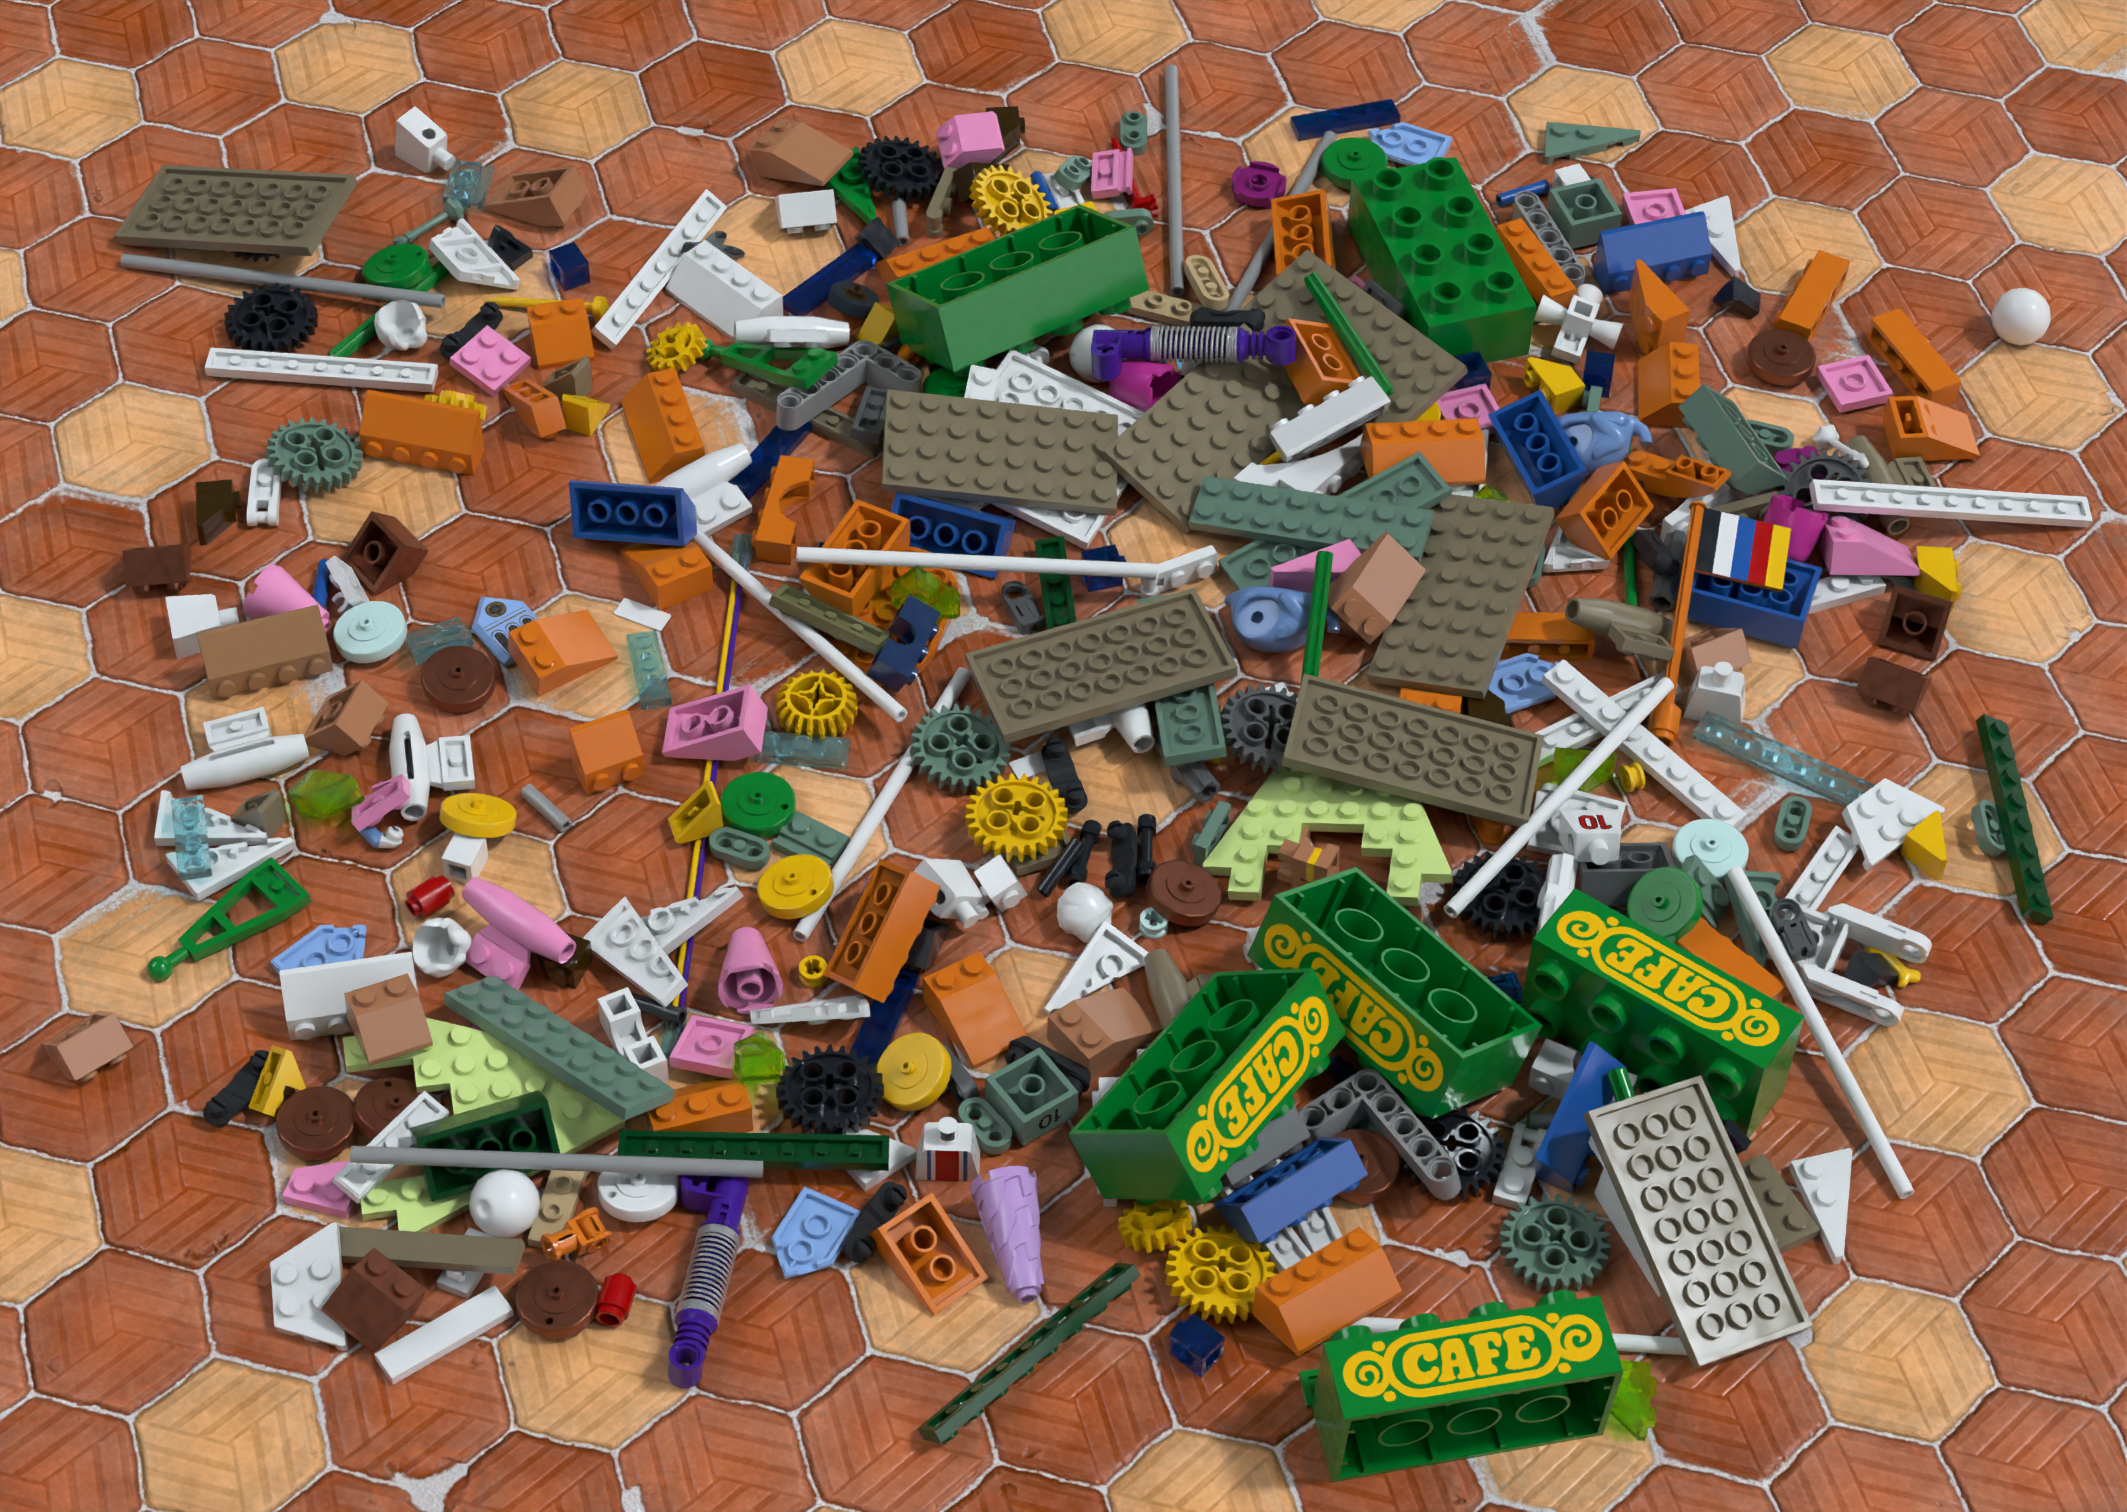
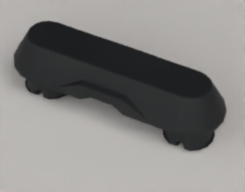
(488, 315)
(1235, 318)
(1655, 553)
(1063, 775)
(1124, 857)
(1077, 1074)
(237, 1093)
(872, 1216)

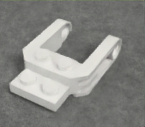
(1830, 933)

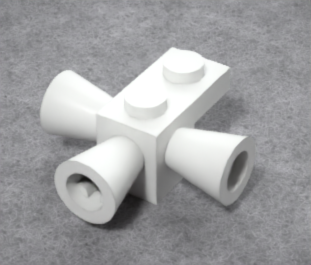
(1578, 323)

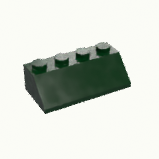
(507, 1125)

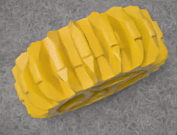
(816, 705)

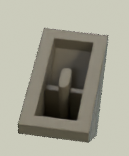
(571, 379)
(262, 811)

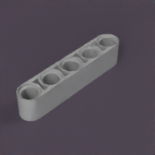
(1534, 214)

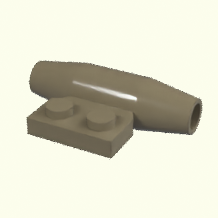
(1900, 472)
(1628, 626)
(1168, 986)

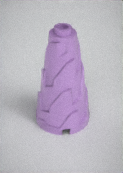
(1011, 1224)

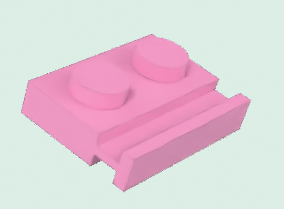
(1111, 173)

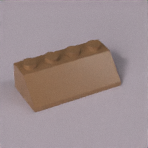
(265, 652)

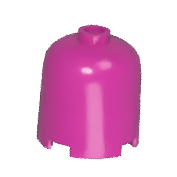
(1143, 382)
(1804, 524)

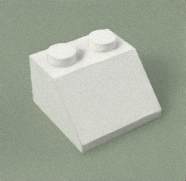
(806, 210)

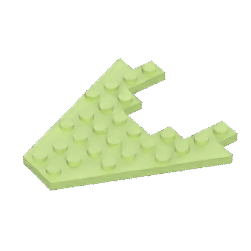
(1299, 799)
(478, 1074)

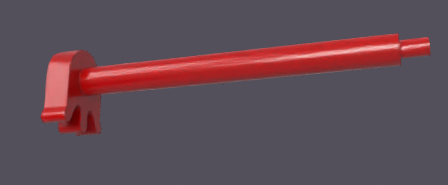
(1147, 202)

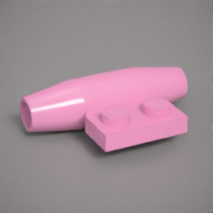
(512, 933)

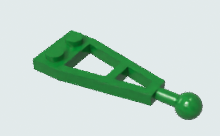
(809, 368)
(270, 882)

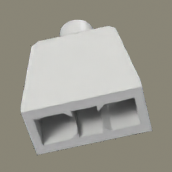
(421, 142)
(194, 615)
(1717, 691)
(957, 891)

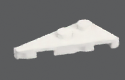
(1721, 233)
(1825, 1190)

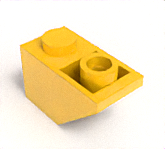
(1556, 381)
(1937, 573)

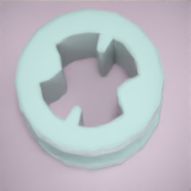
(1149, 931)

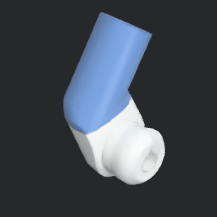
(378, 839)

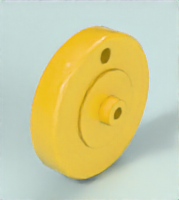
(478, 815)
(795, 886)
(914, 1071)

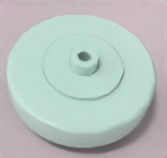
(370, 632)
(1714, 843)

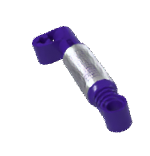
(1174, 343)
(708, 1282)

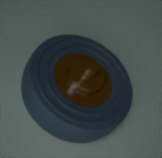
(852, 299)

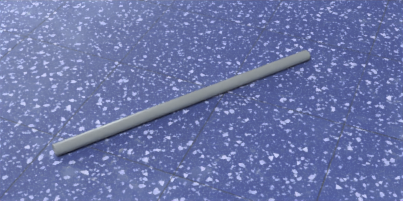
(1174, 181)
(1267, 246)
(270, 278)
(556, 1161)

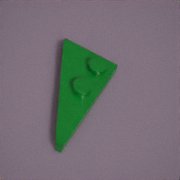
(852, 189)

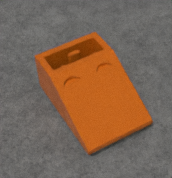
(1927, 430)

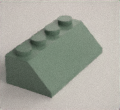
(1731, 441)

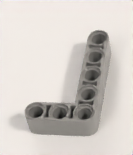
(856, 364)
(1360, 1104)

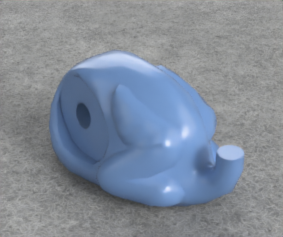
(1603, 436)
(1273, 617)

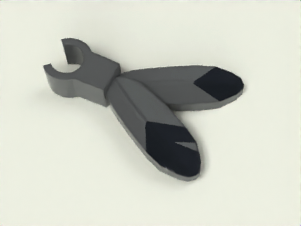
(717, 239)

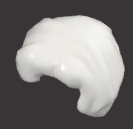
(401, 325)
(1083, 910)
(440, 946)

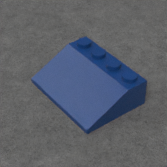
(1758, 611)

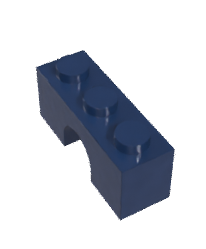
(895, 662)

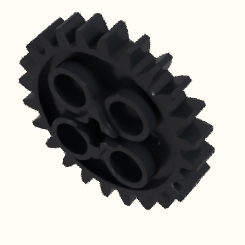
(900, 168)
(271, 319)
(1507, 901)
(825, 1094)
(1451, 1133)

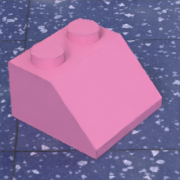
(970, 139)

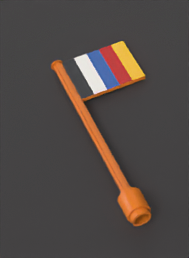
(1726, 549)

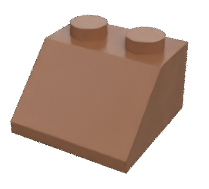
(1713, 647)
(347, 720)
(388, 1019)
(88, 1046)

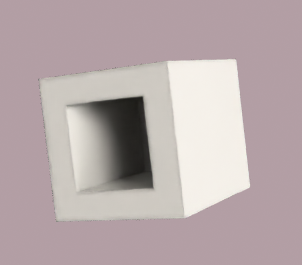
(464, 858)

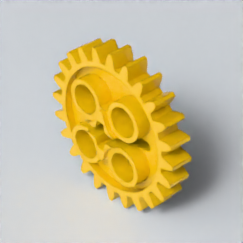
(1007, 200)
(1016, 817)
(1217, 1273)

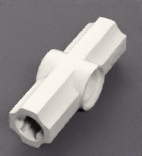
(1558, 885)

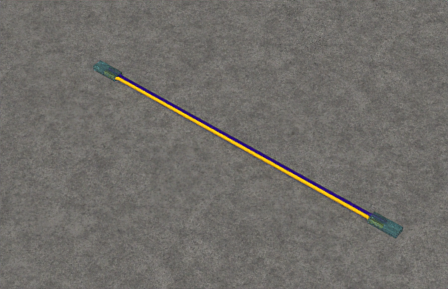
(742, 555)

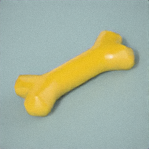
(1905, 974)

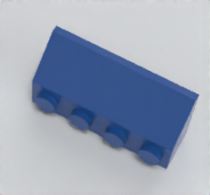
(1668, 246)
(1538, 450)
(632, 513)
(954, 528)
(1565, 1147)
(1293, 1189)

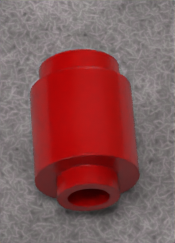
(429, 896)
(615, 1299)

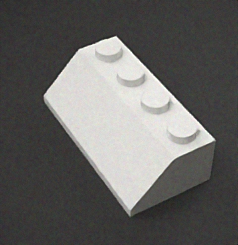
(721, 289)
(1329, 420)
(316, 993)

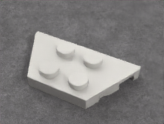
(471, 258)
(1568, 557)
(1884, 818)
(302, 1285)

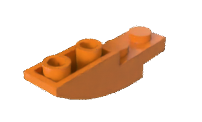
(1676, 478)

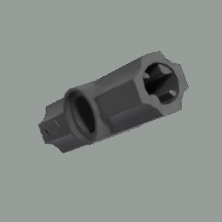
(1666, 587)
(1192, 775)

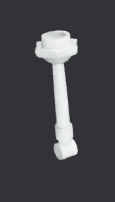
(1827, 438)

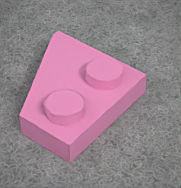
(386, 797)
(313, 1190)

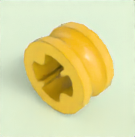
(1632, 777)
(811, 963)

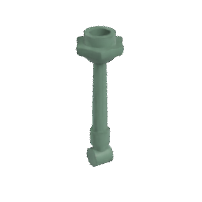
(452, 209)

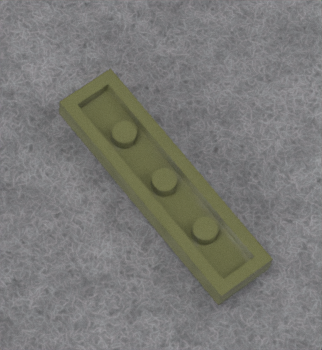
(828, 619)

